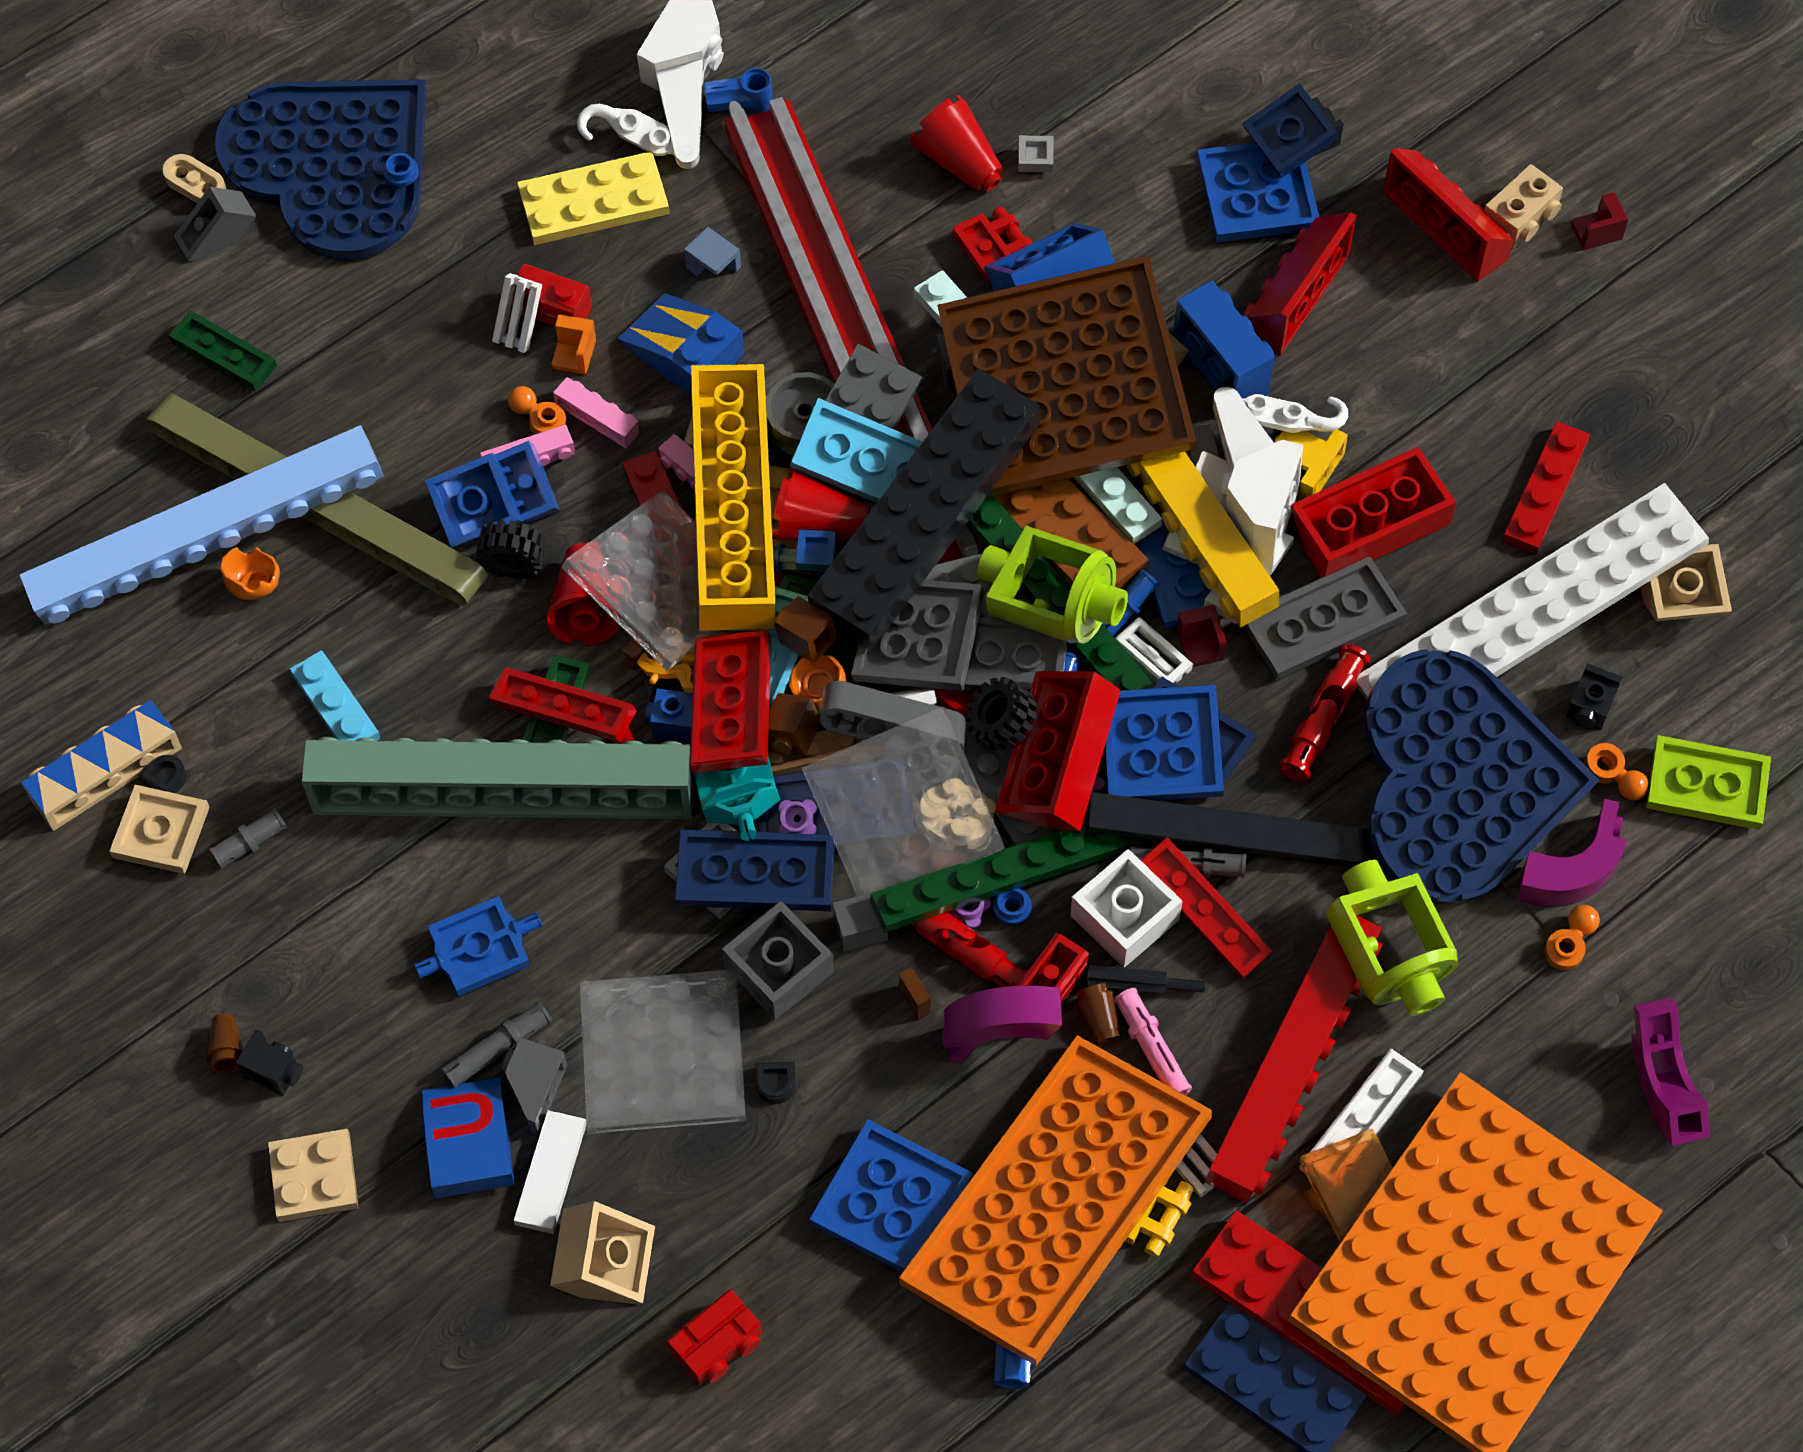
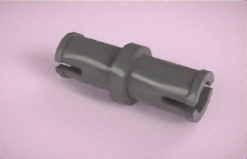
(248, 838)

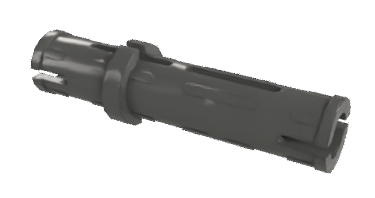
(1207, 862)
(496, 1044)

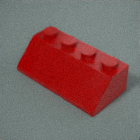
(1445, 213)
(1301, 279)
(1373, 512)
(1059, 759)

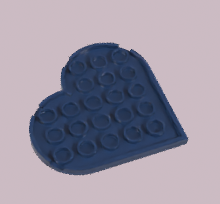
(324, 159)
(1466, 777)

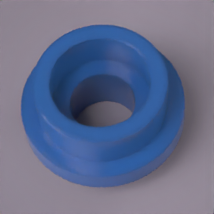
(400, 162)
(1016, 897)

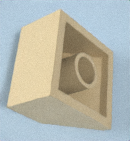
(1689, 588)
(602, 1254)

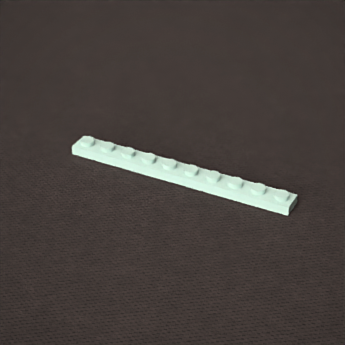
(1107, 487)

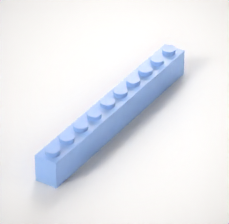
(201, 526)

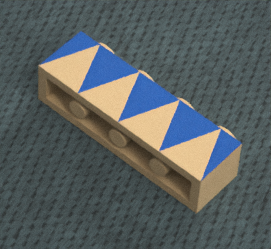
(100, 764)

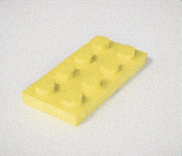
(593, 198)

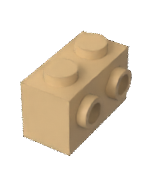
(1525, 204)

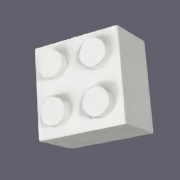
(1126, 908)

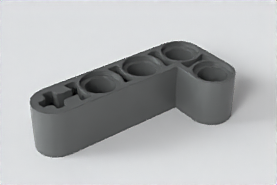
(868, 712)

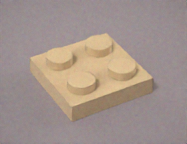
(159, 829)
(313, 1175)

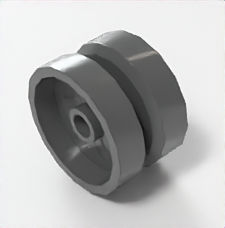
(789, 410)

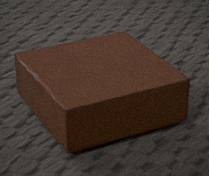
(914, 993)

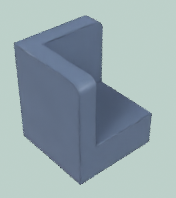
(711, 252)

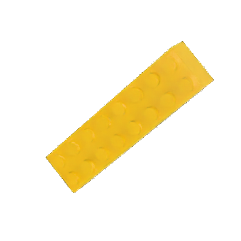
(732, 498)

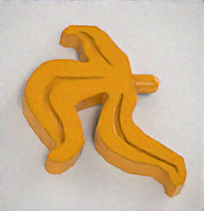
(679, 671)

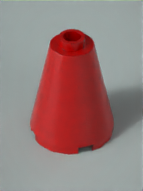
(959, 145)
(815, 506)
(575, 613)

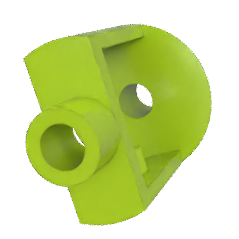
(1090, 600)
(1413, 980)

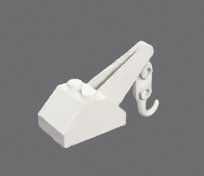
(674, 62)
(1264, 473)

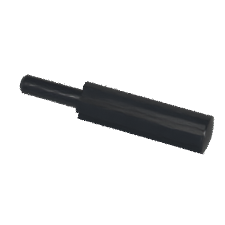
(1143, 980)

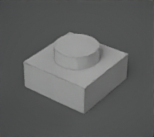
(1035, 153)

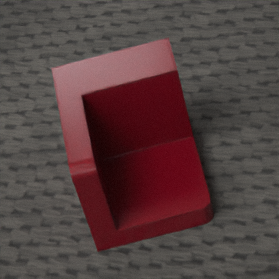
(1602, 226)
(1201, 635)

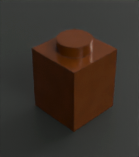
(805, 629)
(792, 724)

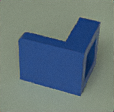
(815, 550)

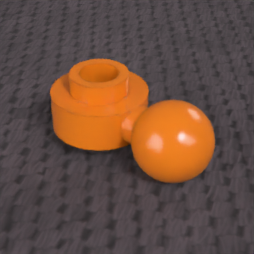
(523, 401)
(1631, 784)
(1582, 922)

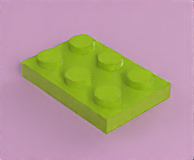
(1708, 782)

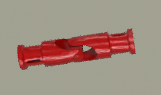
(1315, 731)
(970, 949)

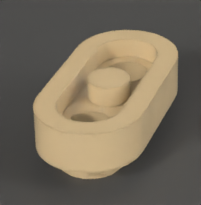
(198, 176)

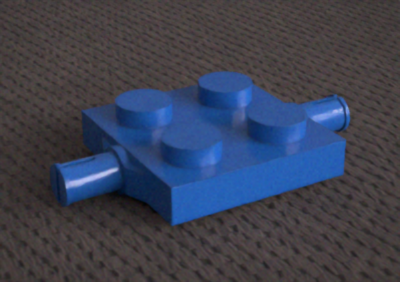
(478, 946)

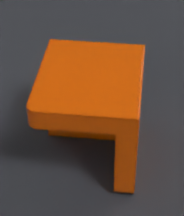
(574, 345)

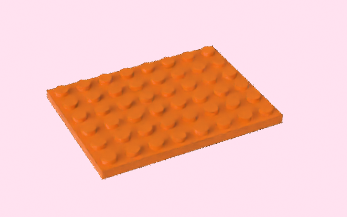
(1476, 1267)

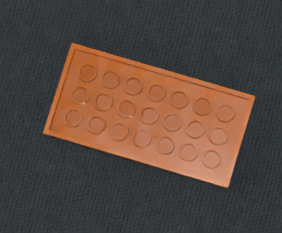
(1055, 1199)

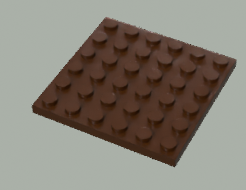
(1093, 360)

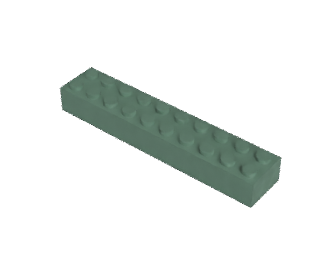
(498, 778)

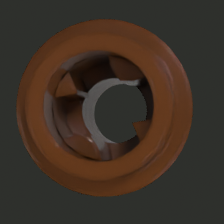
(1099, 1012)
(224, 1045)

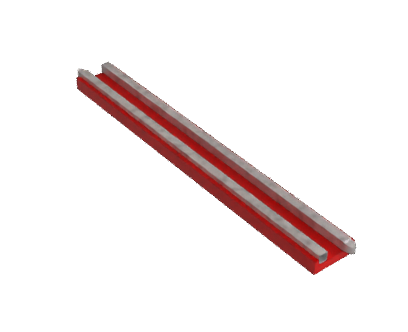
(819, 256)

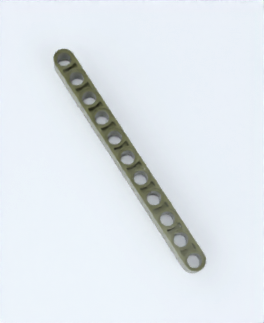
(348, 518)

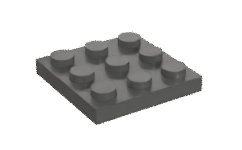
(927, 641)

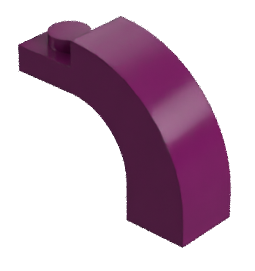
(1572, 879)
(999, 1015)
(1664, 1076)

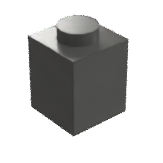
(857, 923)

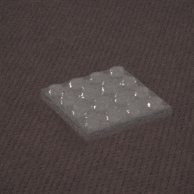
(647, 577)
(903, 804)
(662, 1051)

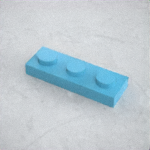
(333, 699)

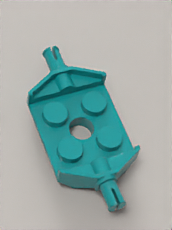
(737, 796)

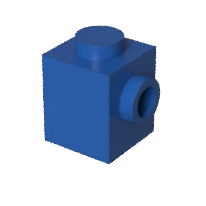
(670, 715)

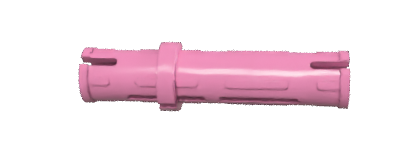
(1144, 1029)

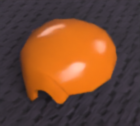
(249, 574)
(810, 678)

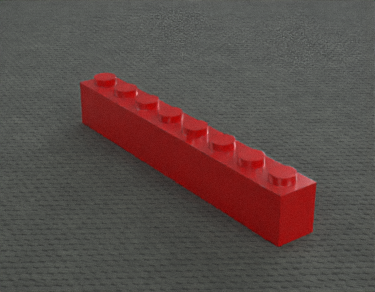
(1288, 1070)

